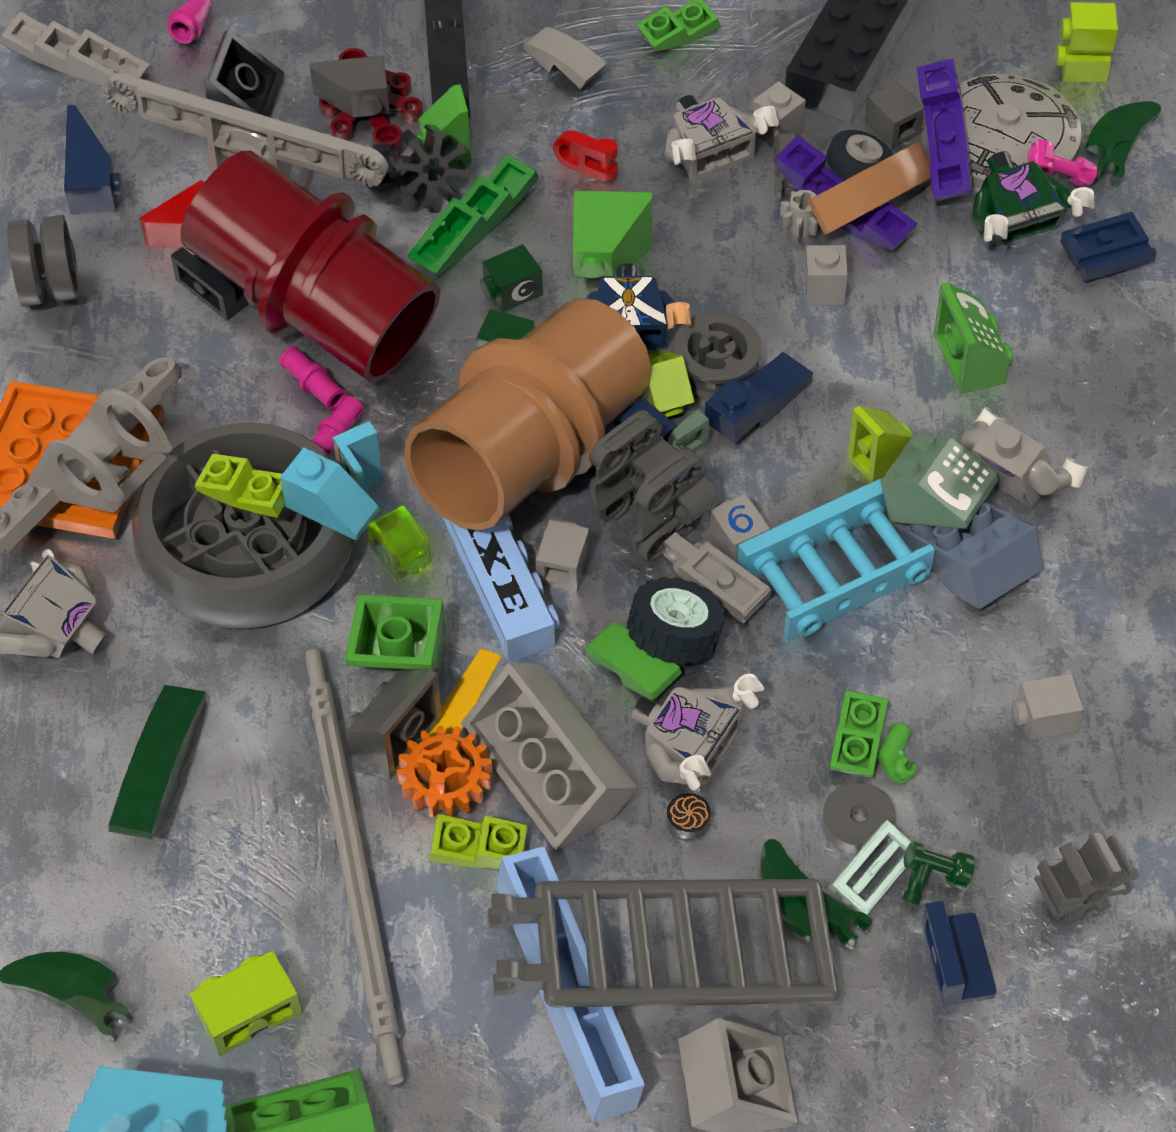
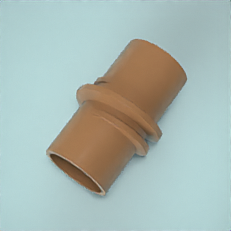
(527, 413)

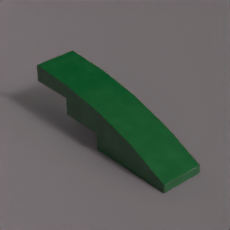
(157, 762)

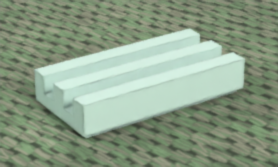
(850, 895)

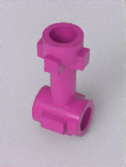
(1079, 171)

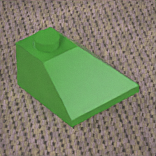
(610, 231)

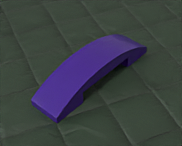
(945, 130)
(806, 170)

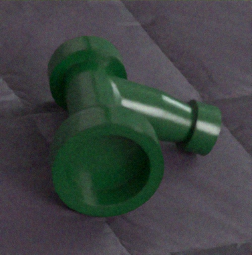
(957, 869)

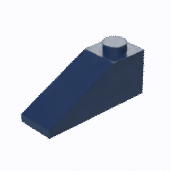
(89, 173)

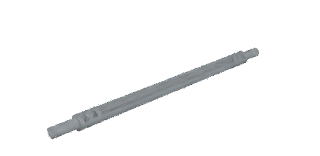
(354, 868)

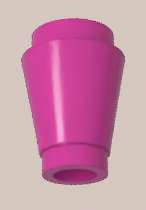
(188, 20)

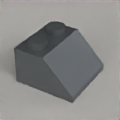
(393, 718)

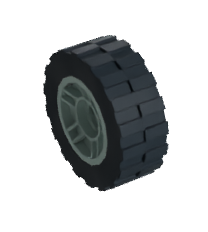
(675, 620)

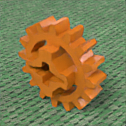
(448, 775)

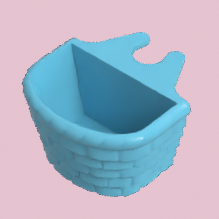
(150, 1103)

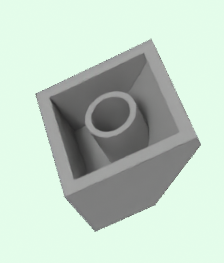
(736, 1079)

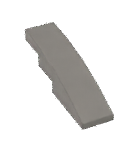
(73, 54)

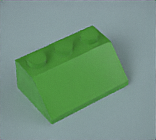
(316, 1106)

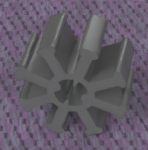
(1085, 877)

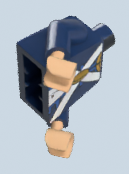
(642, 304)

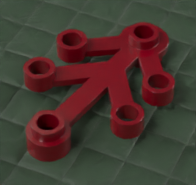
(383, 131)

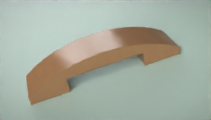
(871, 188)

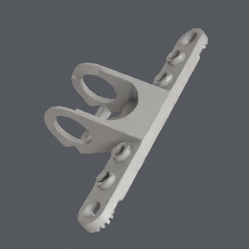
(237, 130)
(86, 454)

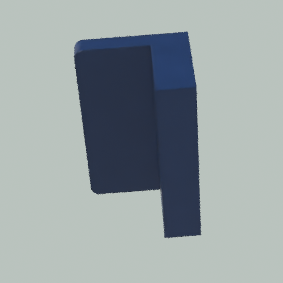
(957, 956)

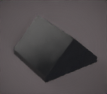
(242, 76)

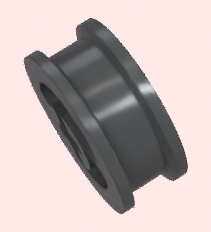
(715, 341)

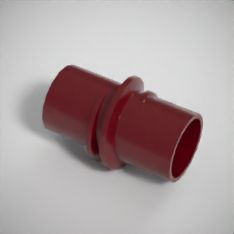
(309, 265)

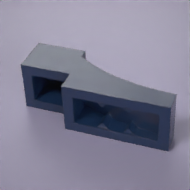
(756, 398)

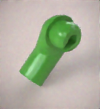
(892, 756)

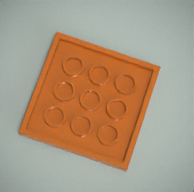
(28, 423)

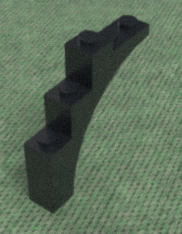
(446, 47)

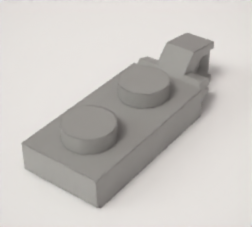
(732, 584)

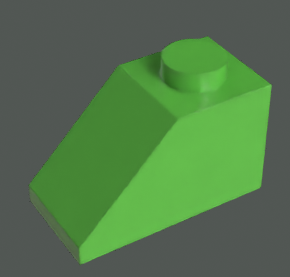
(452, 118)

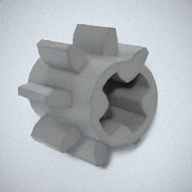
(798, 214)

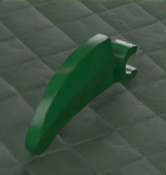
(1116, 134)
(778, 865)
(71, 981)

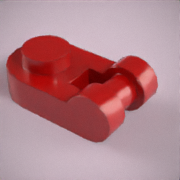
(587, 155)

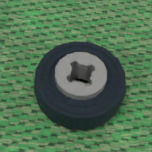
(854, 152)

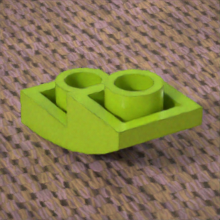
(239, 485)
(475, 843)

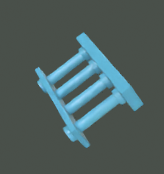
(834, 522)

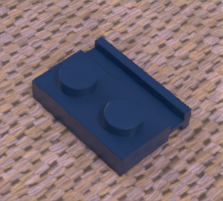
(1108, 246)

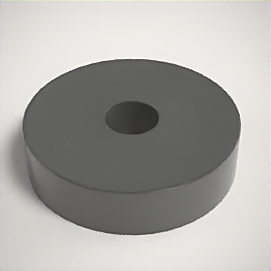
(855, 800)

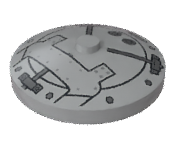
(1013, 113)

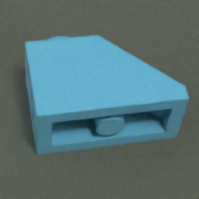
(327, 494)

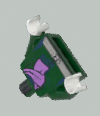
(1023, 201)

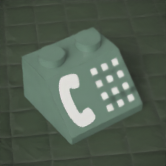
(936, 483)

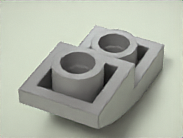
(559, 50)

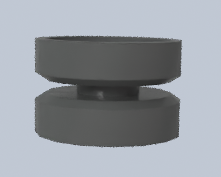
(35, 261)

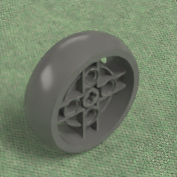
(232, 578)

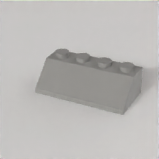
(548, 754)

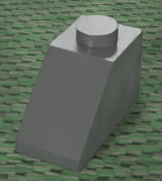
(352, 85)

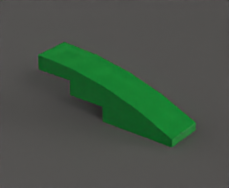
(473, 217)

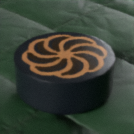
(688, 816)

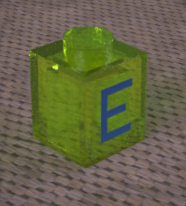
(400, 543)

